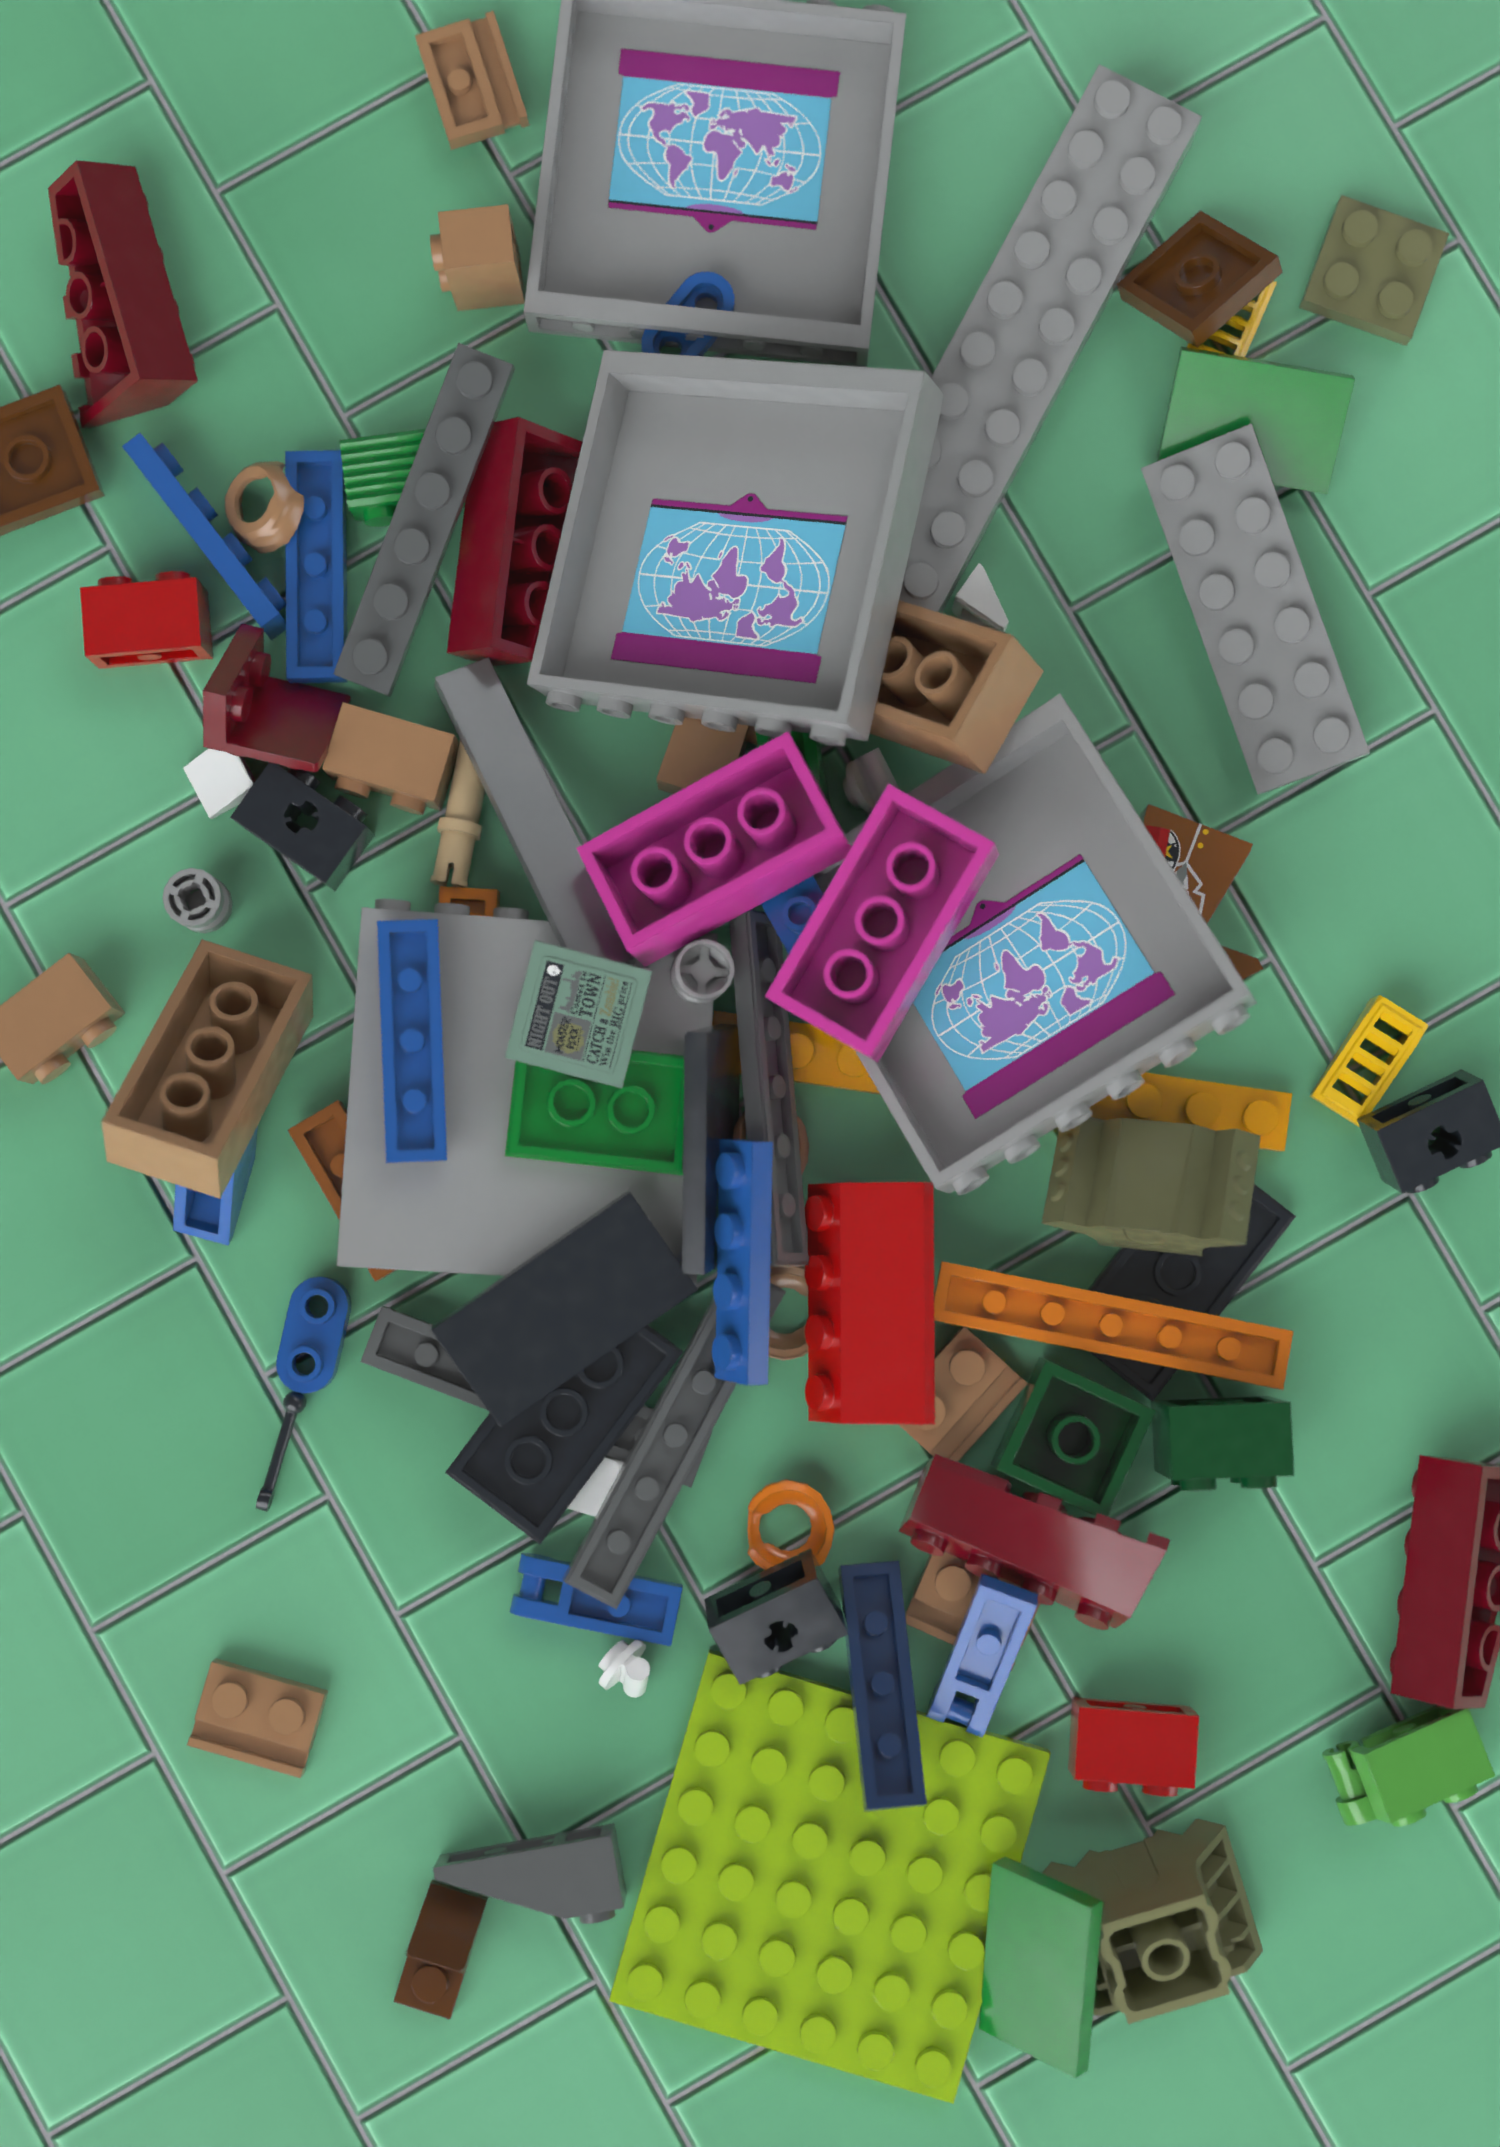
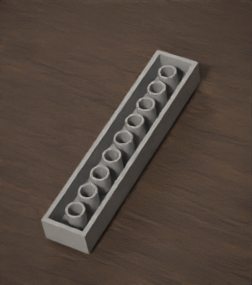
(1039, 314)

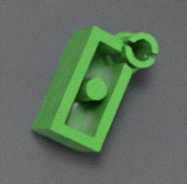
(1409, 1767)

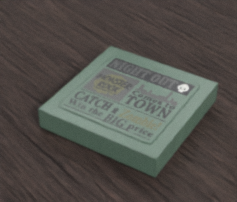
(578, 1013)

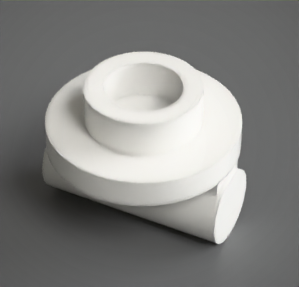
(867, 780)
(625, 1665)

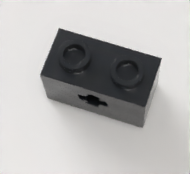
(271, 814)
(1401, 1132)
(775, 1617)

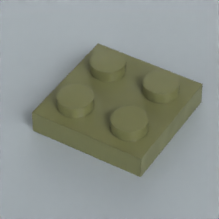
(1374, 270)

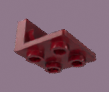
(263, 714)

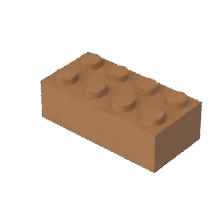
(951, 687)
(208, 1069)

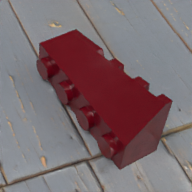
(118, 294)
(510, 541)
(1031, 1542)
(1450, 1585)

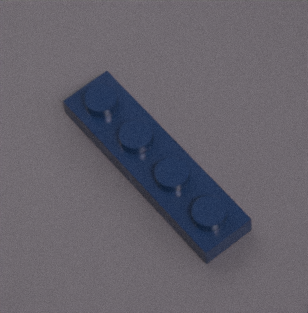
(882, 1686)

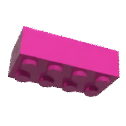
(714, 850)
(883, 922)

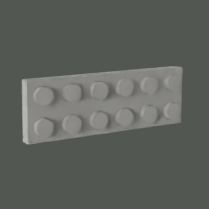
(1255, 610)

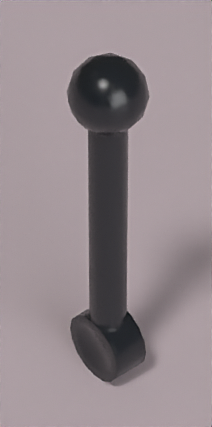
(293, 1404)

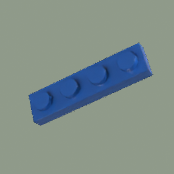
(195, 515)
(316, 568)
(412, 1041)
(743, 1261)

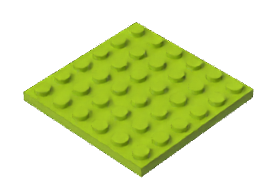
(803, 1916)

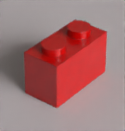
(146, 620)
(1133, 1745)

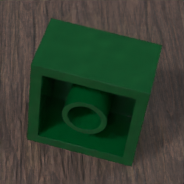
(1072, 1438)
(1223, 1439)

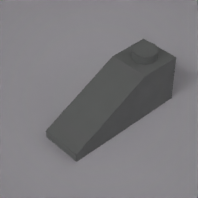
(552, 1873)

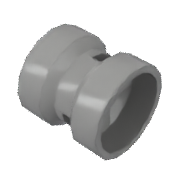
(209, 905)
(708, 965)

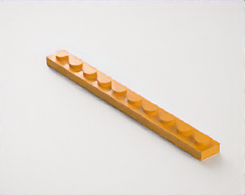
(1217, 1106)

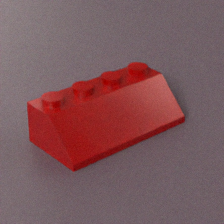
(870, 1303)

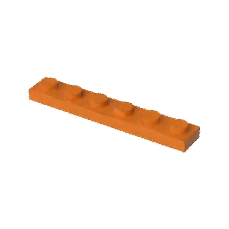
(1112, 1325)

